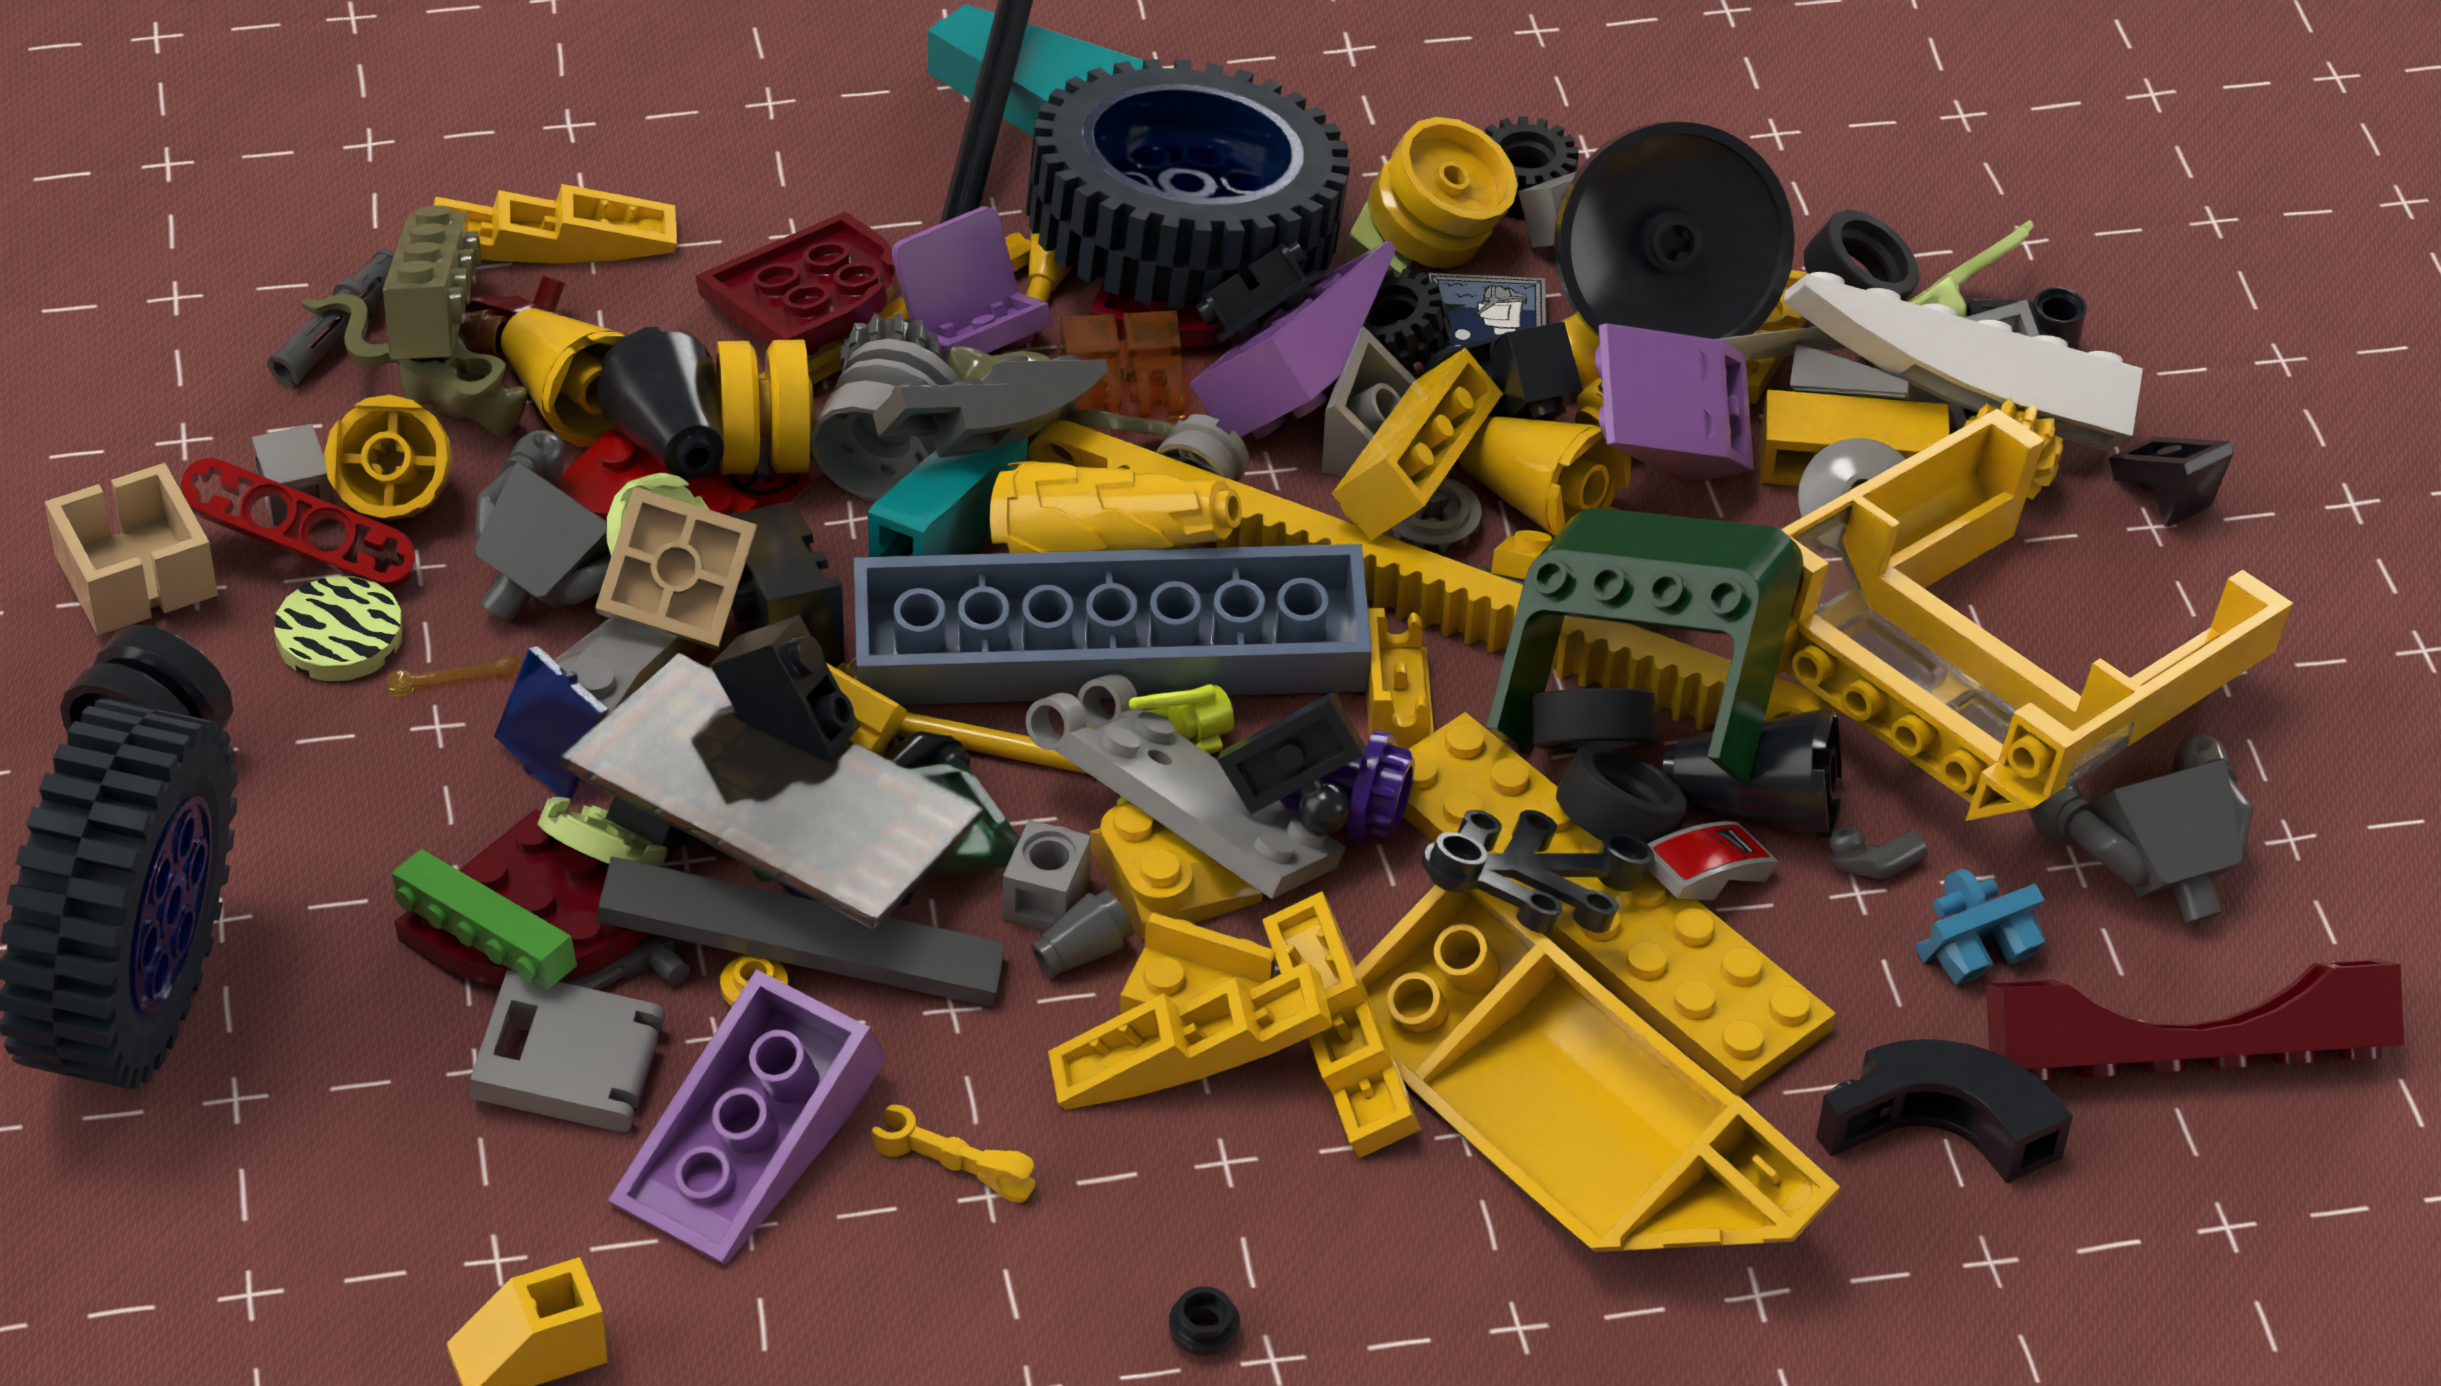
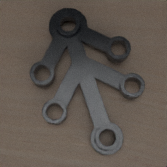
(1461, 863)

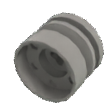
(845, 431)

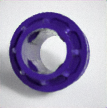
(1376, 786)

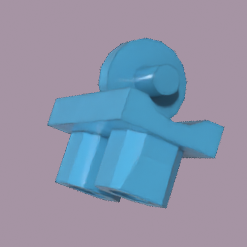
(1960, 937)

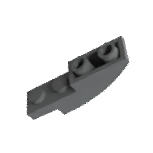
(990, 413)

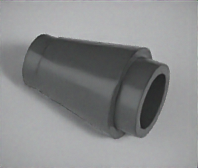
(1083, 934)

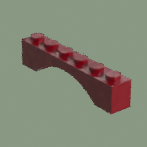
(2325, 1008)

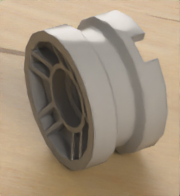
(1207, 447)

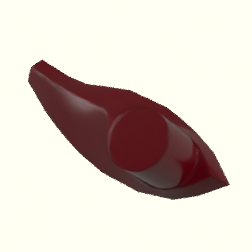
(545, 299)

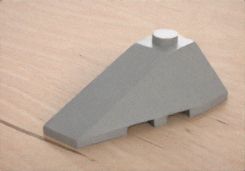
(620, 659)

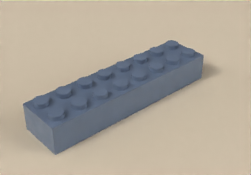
(1157, 616)

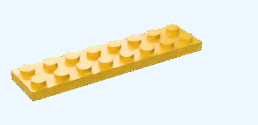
(1661, 953)

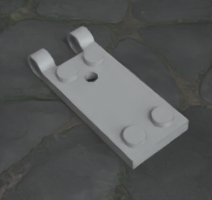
(1181, 787)

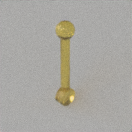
(402, 683)

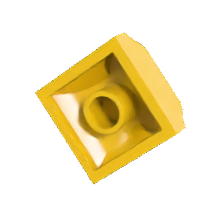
(1163, 872)

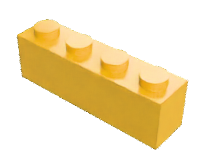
(1417, 444)

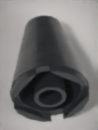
(664, 399)
(1789, 780)

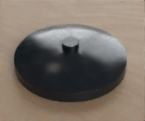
(1675, 233)

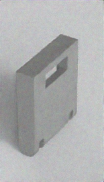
(576, 1053)

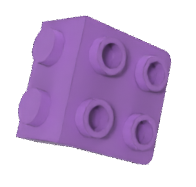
(966, 285)

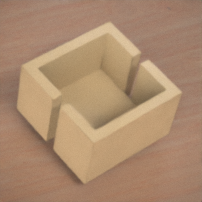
(153, 561)

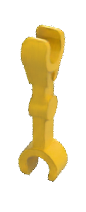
(1000, 1170)

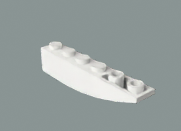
(1978, 361)

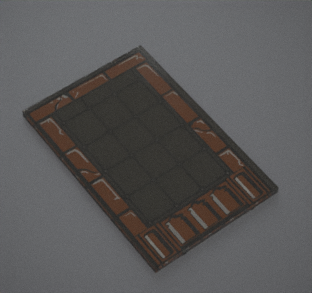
(831, 828)

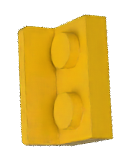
(1190, 961)

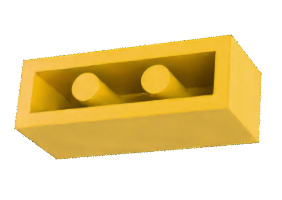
(1805, 423)

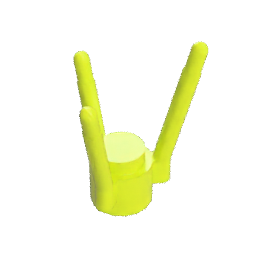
(1196, 714)

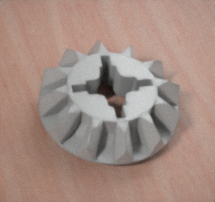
(1460, 518)

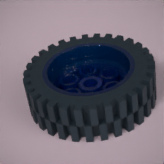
(1182, 178)
(117, 893)

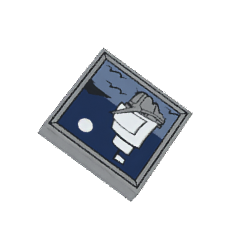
(1490, 305)

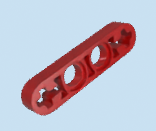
(295, 530)

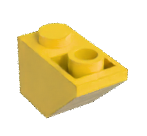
(532, 1330)

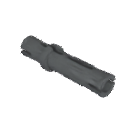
(296, 356)

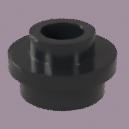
(1209, 1307)

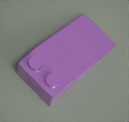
(1294, 352)
(749, 1118)

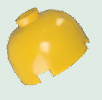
(388, 458)

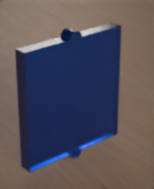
(547, 718)

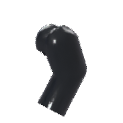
(927, 749)

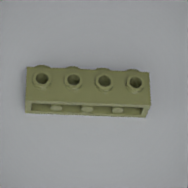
(430, 283)

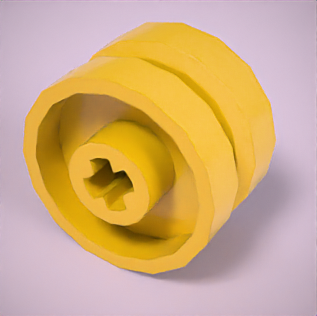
(1442, 192)
(764, 407)

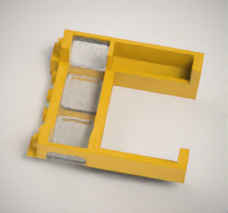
(1941, 684)

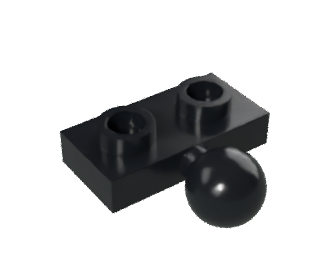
(1295, 757)

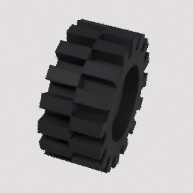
(1535, 147)
(1423, 313)

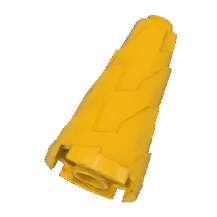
(1106, 509)

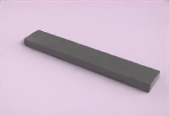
(799, 932)

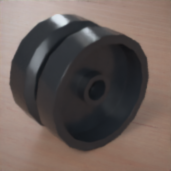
(151, 671)

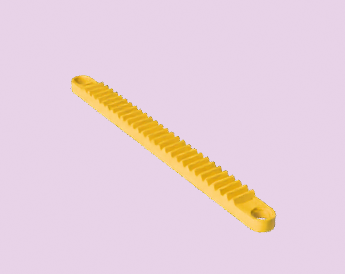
(1450, 591)

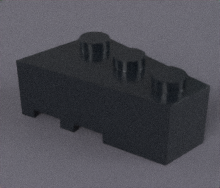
(786, 580)

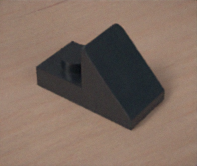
(2179, 470)

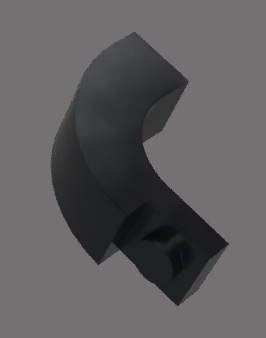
(1951, 1088)

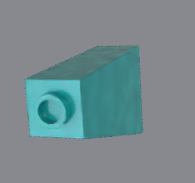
(1043, 63)
(940, 505)

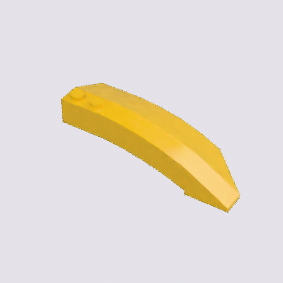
(1577, 1088)

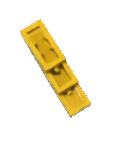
(572, 229)
(1175, 1044)
(1354, 1051)

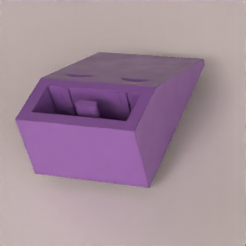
(1675, 402)

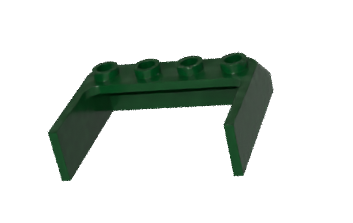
(1666, 576)

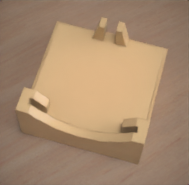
(675, 568)

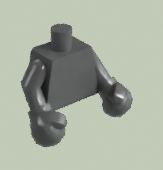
(538, 533)
(2162, 830)

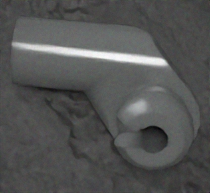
(1874, 861)

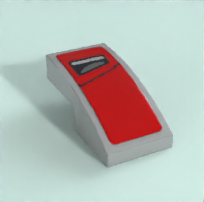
(1705, 856)

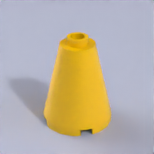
(559, 368)
(1546, 467)

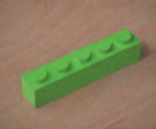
(484, 919)

